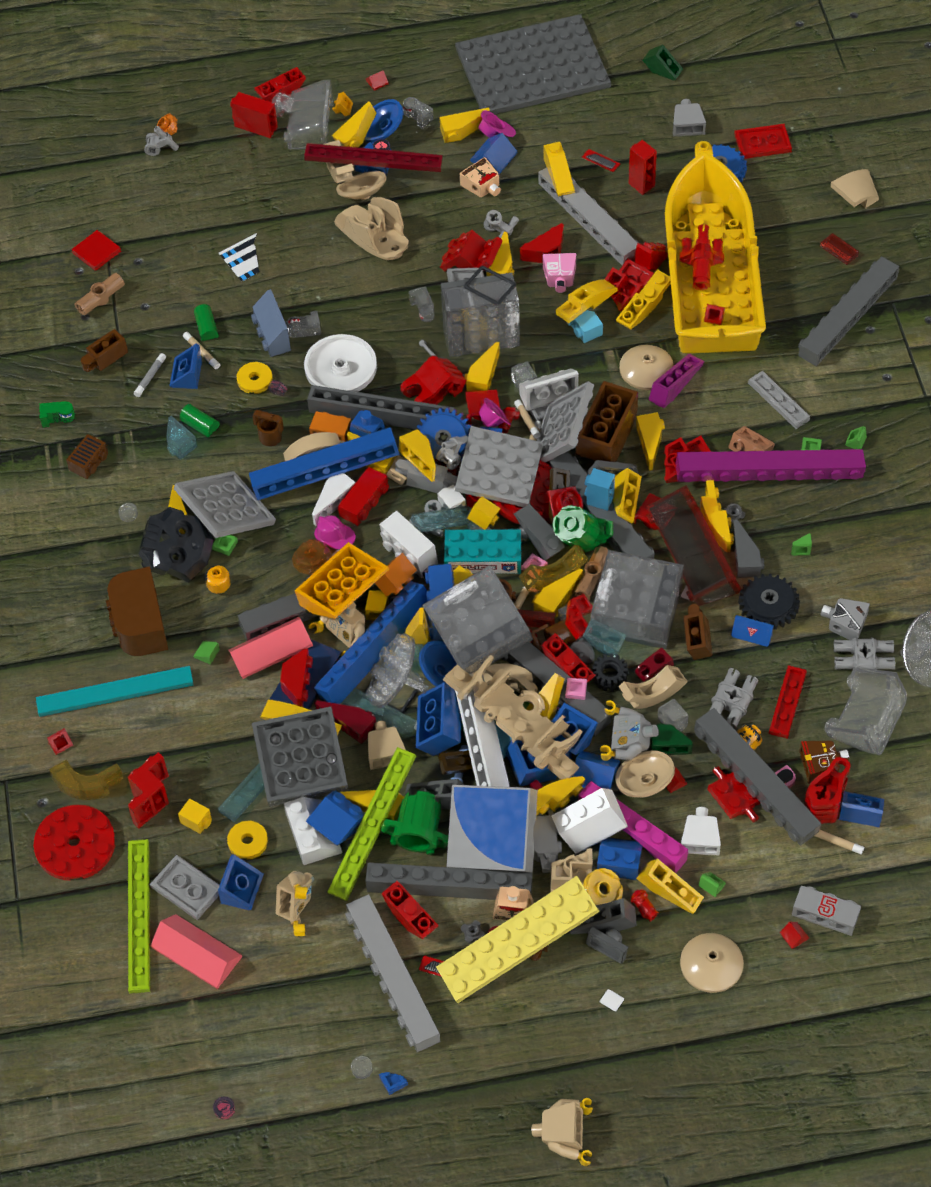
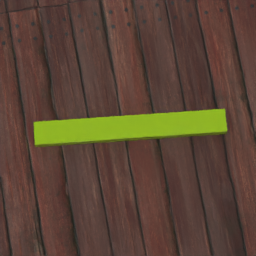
(371, 824)
(138, 917)

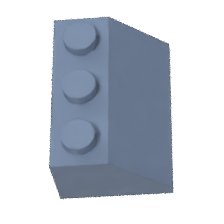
(271, 325)

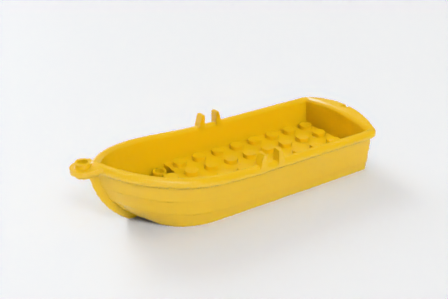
(714, 196)

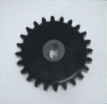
(769, 600)

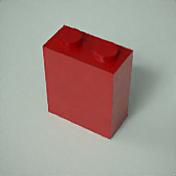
(254, 114)

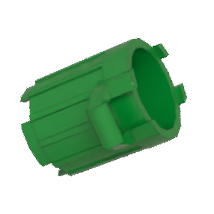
(581, 528)
(417, 824)

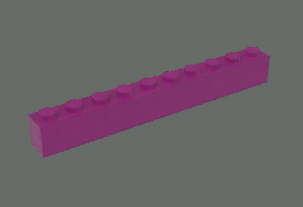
(770, 465)

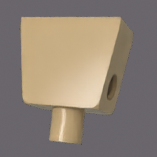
(382, 745)

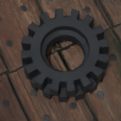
(610, 662)

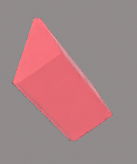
(270, 647)
(195, 950)

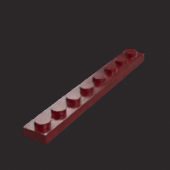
(373, 157)

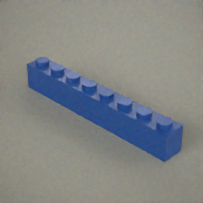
(323, 463)
(365, 651)

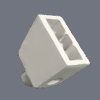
(701, 833)

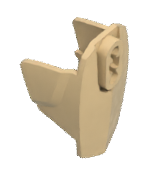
(375, 229)

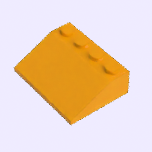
(339, 582)

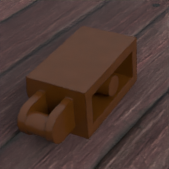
(104, 351)
(697, 633)

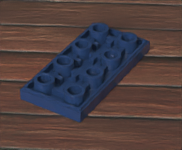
(323, 660)

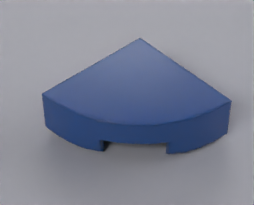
(392, 1082)

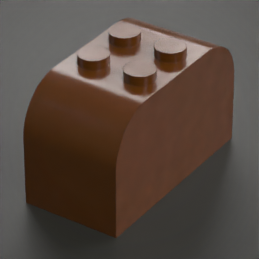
(608, 423)
(136, 613)

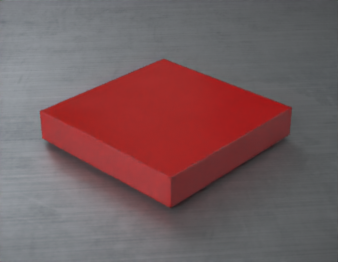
(96, 250)

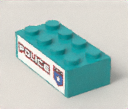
(482, 548)

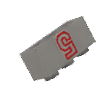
(826, 910)

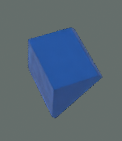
(497, 151)
(187, 368)
(576, 721)
(596, 769)
(861, 809)
(239, 884)

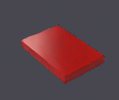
(763, 141)

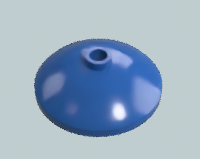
(386, 120)
(436, 661)

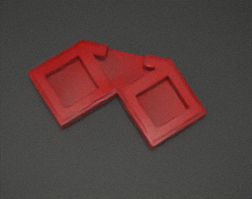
(576, 609)

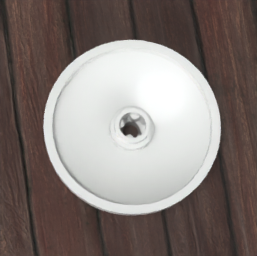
(341, 363)

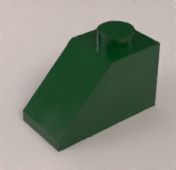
(662, 63)
(671, 741)

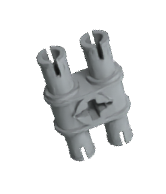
(869, 647)
(741, 696)

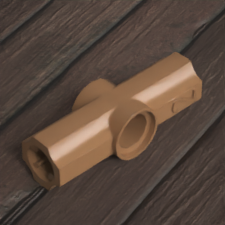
(99, 294)
(595, 565)

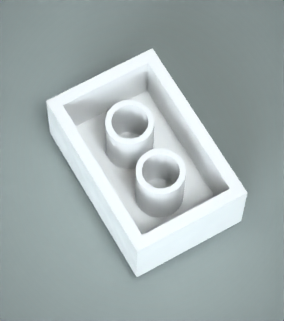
(404, 538)

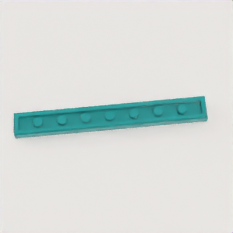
(114, 691)

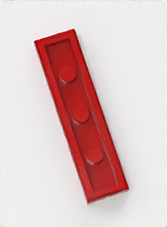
(787, 702)

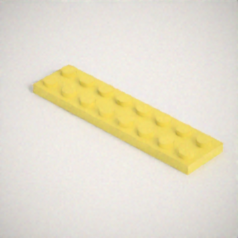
(517, 939)

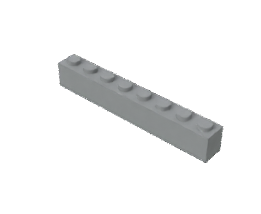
(593, 219)
(393, 974)

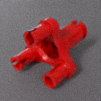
(702, 256)

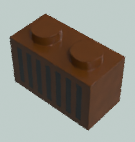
(87, 456)

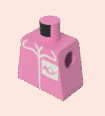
(559, 270)

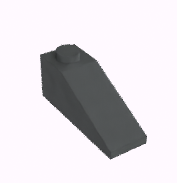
(539, 532)
(746, 553)
(441, 789)
(612, 915)

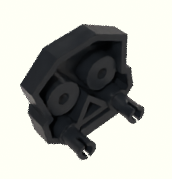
(191, 548)

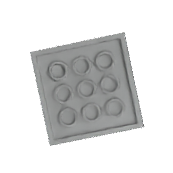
(564, 422)
(499, 466)
(224, 504)

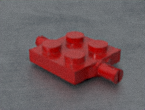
(733, 795)

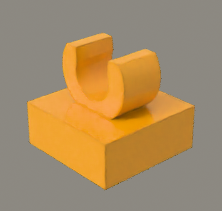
(343, 104)

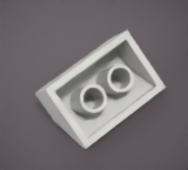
(547, 388)
(590, 820)
(309, 841)

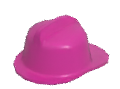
(492, 125)
(491, 414)
(333, 532)

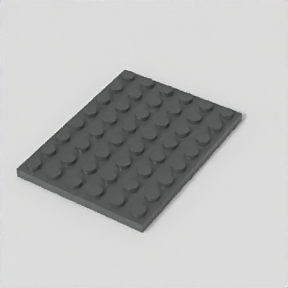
(532, 65)

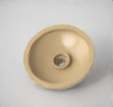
(362, 185)
(644, 365)
(645, 774)
(708, 973)

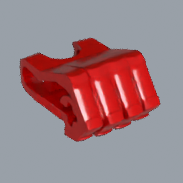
(434, 381)
(833, 785)

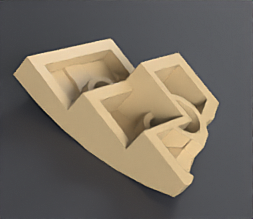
(856, 188)
(568, 868)

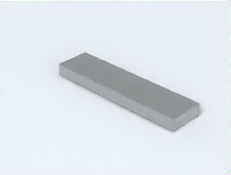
(779, 399)

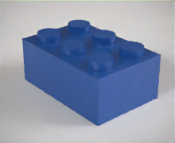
(438, 720)

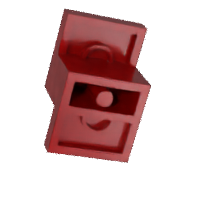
(470, 251)
(148, 790)

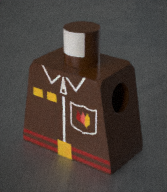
(818, 756)

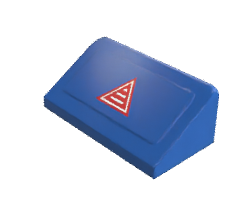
(752, 631)

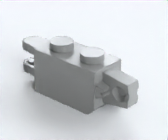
(417, 479)
(545, 841)

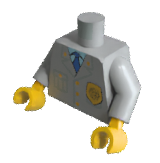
(630, 734)

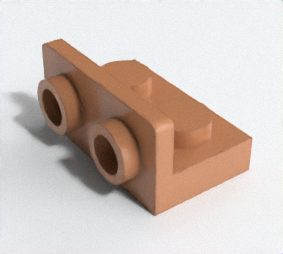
(748, 440)

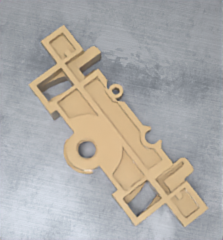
(520, 724)

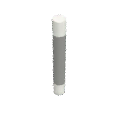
(143, 384)

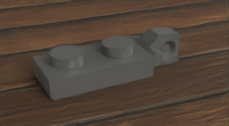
(612, 467)

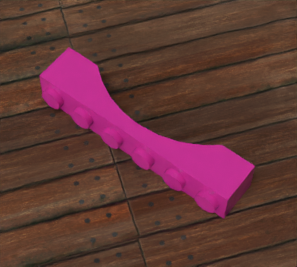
(649, 836)

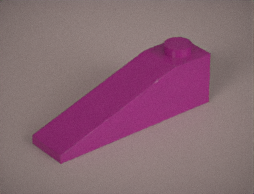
(674, 380)

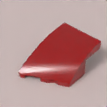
(629, 281)
(676, 446)

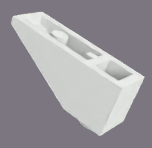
(331, 496)

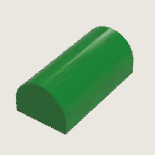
(205, 322)
(198, 420)

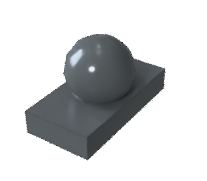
(608, 943)

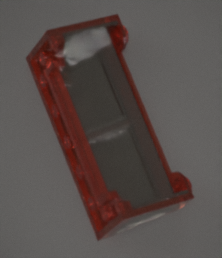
(694, 546)

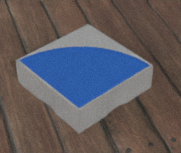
(492, 828)

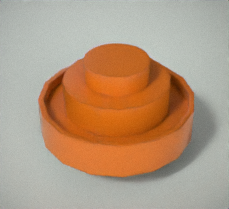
(168, 124)

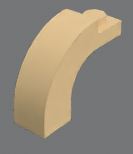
(338, 171)
(310, 444)
(518, 679)
(655, 690)

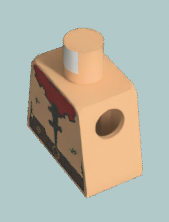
(481, 178)
(511, 902)

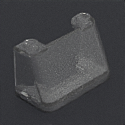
(309, 115)
(870, 711)

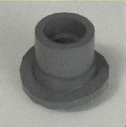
(583, 650)

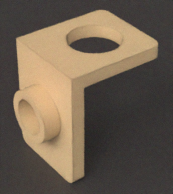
(394, 475)

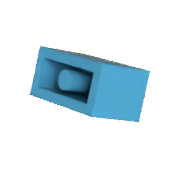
(600, 489)

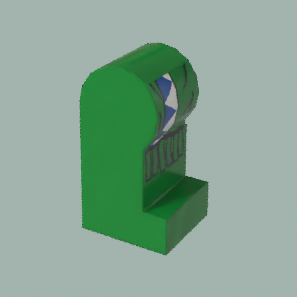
(56, 412)

